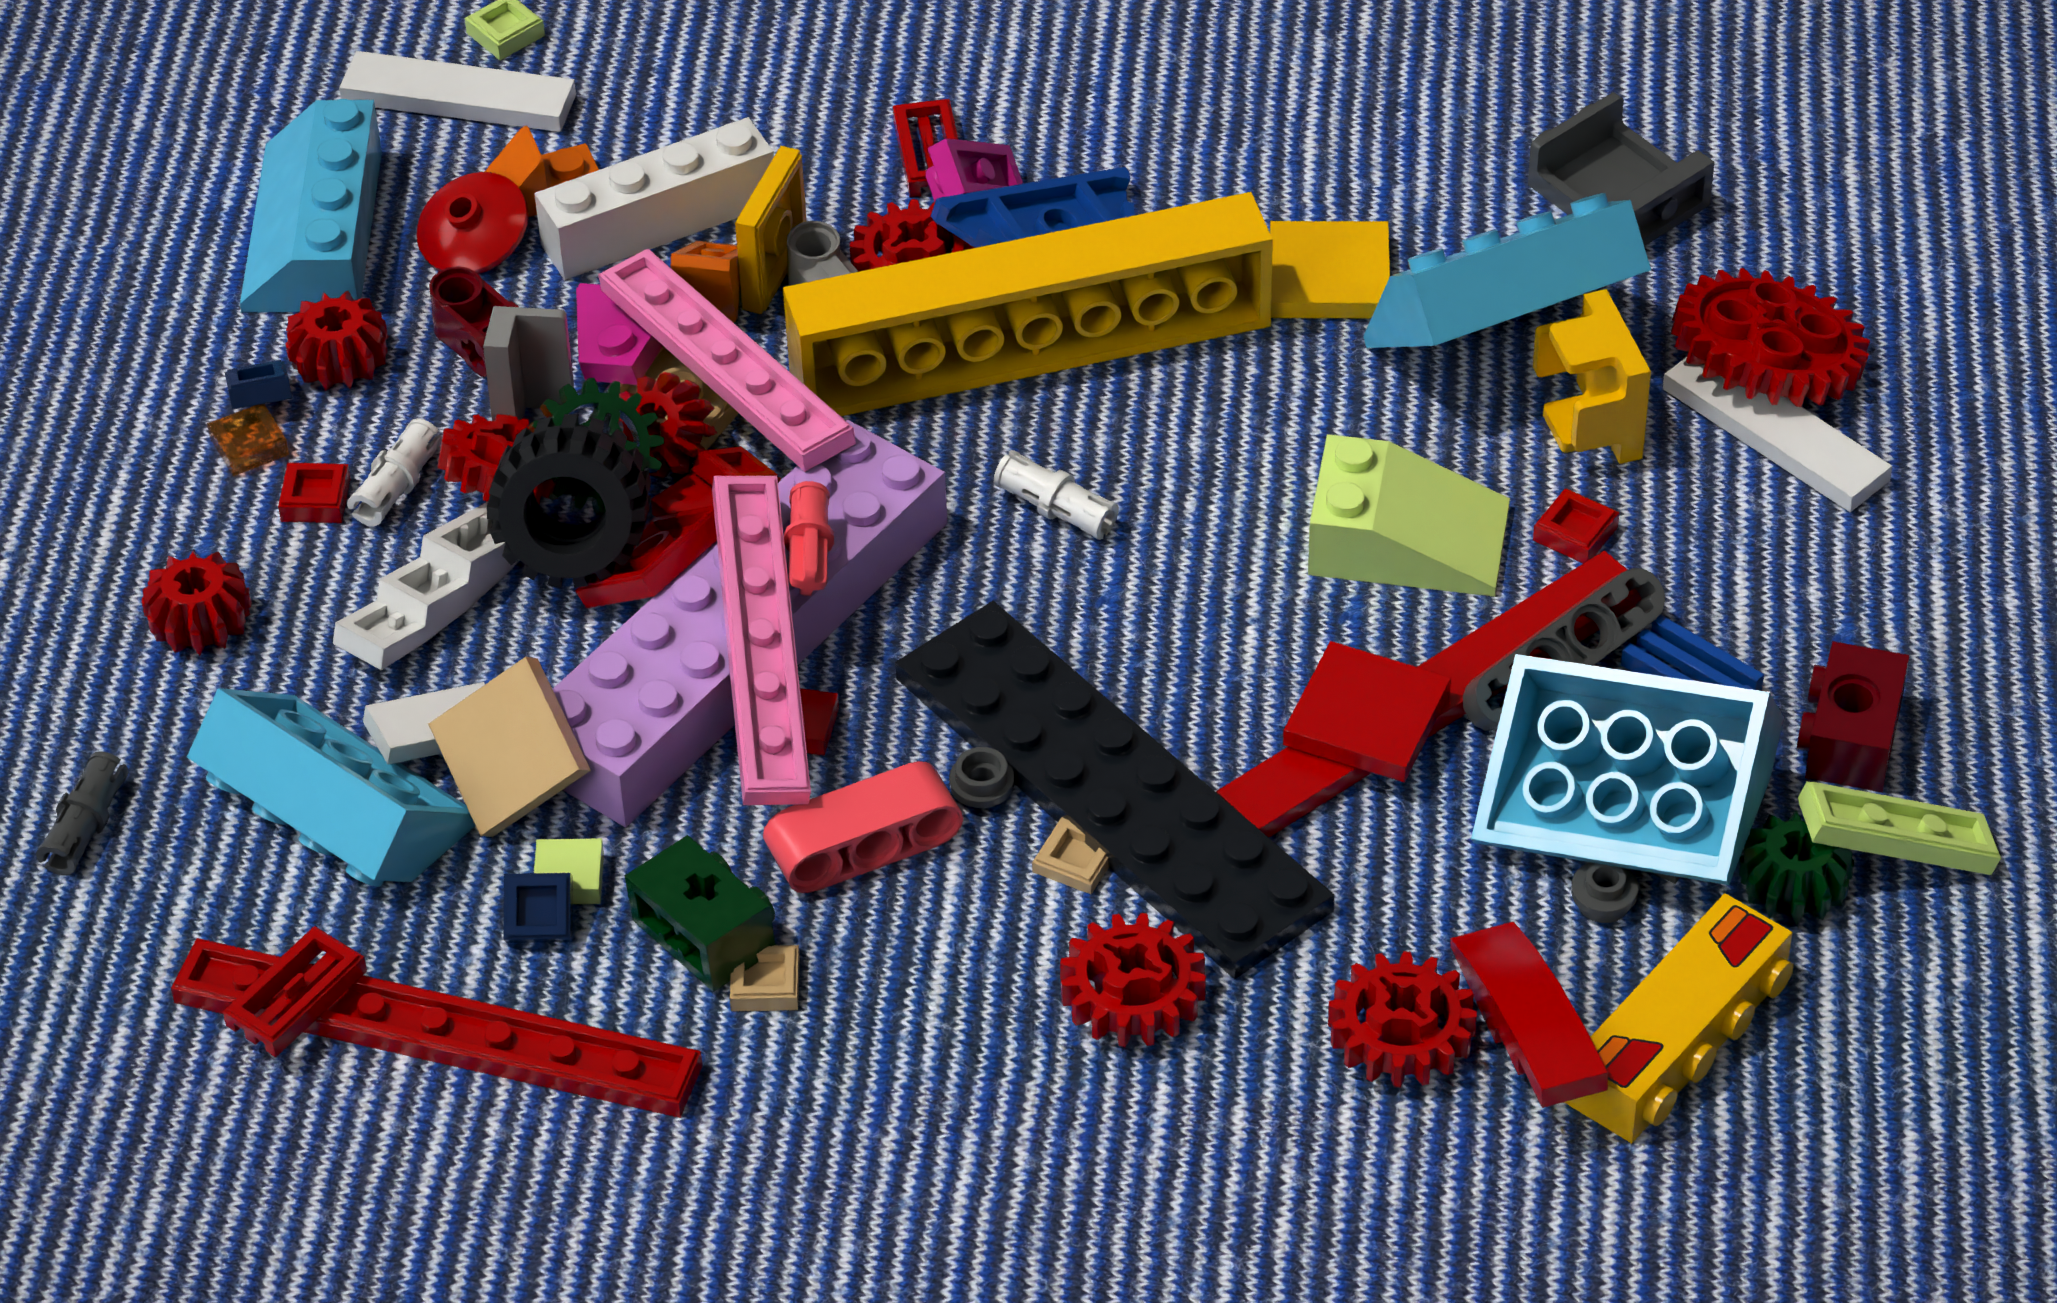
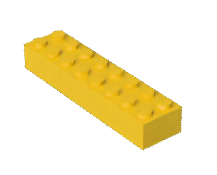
(1031, 305)

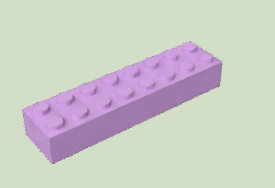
(663, 681)

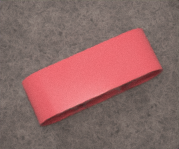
(862, 827)

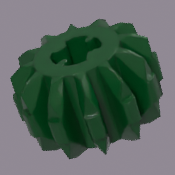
(1793, 872)

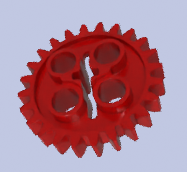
(1770, 337)

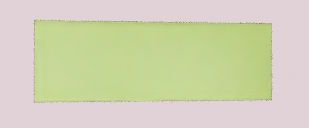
(1898, 828)

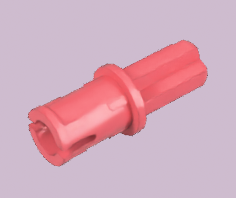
(808, 537)

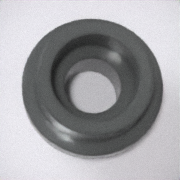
(981, 778)
(1604, 903)

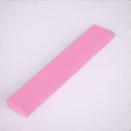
(727, 360)
(760, 641)

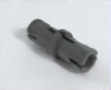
(82, 813)

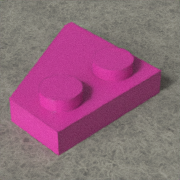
(610, 340)

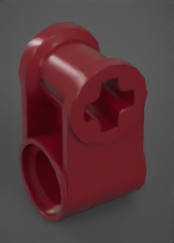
(463, 311)

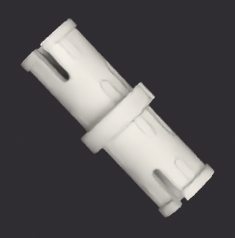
(394, 472)
(1056, 494)

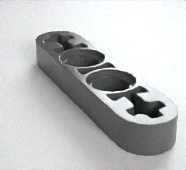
(1561, 643)

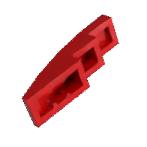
(1530, 1014)

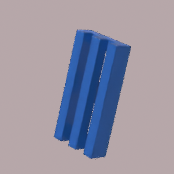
(1689, 653)

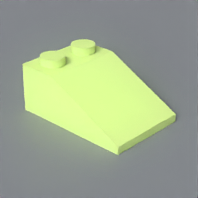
(1403, 520)

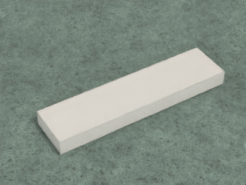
(459, 91)
(1785, 436)

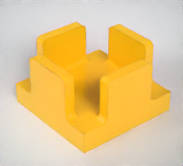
(1608, 374)

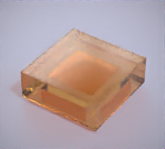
(248, 439)

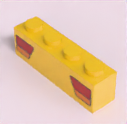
(1685, 1014)

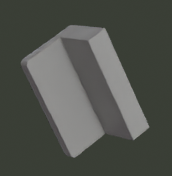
(526, 358)

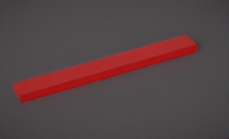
(1299, 781)
(465, 1033)

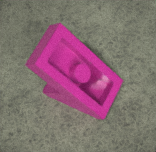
(970, 167)

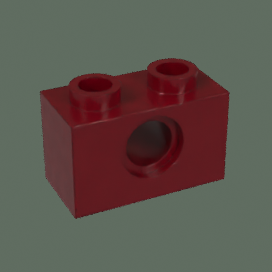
(1855, 716)

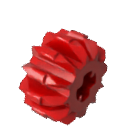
(336, 340)
(684, 424)
(196, 602)

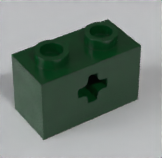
(700, 911)

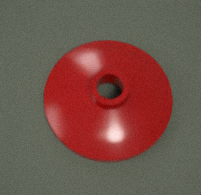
(484, 236)

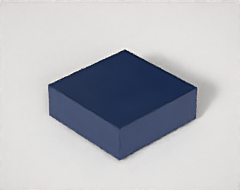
(258, 384)
(538, 907)

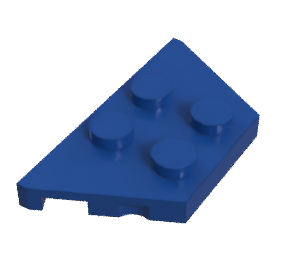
(1035, 207)

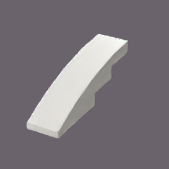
(427, 594)

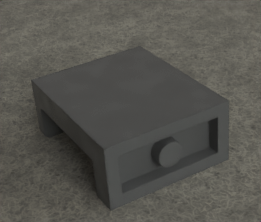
(1603, 155)

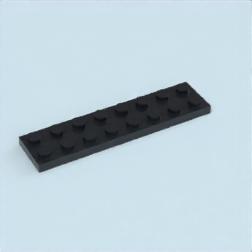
(1119, 787)

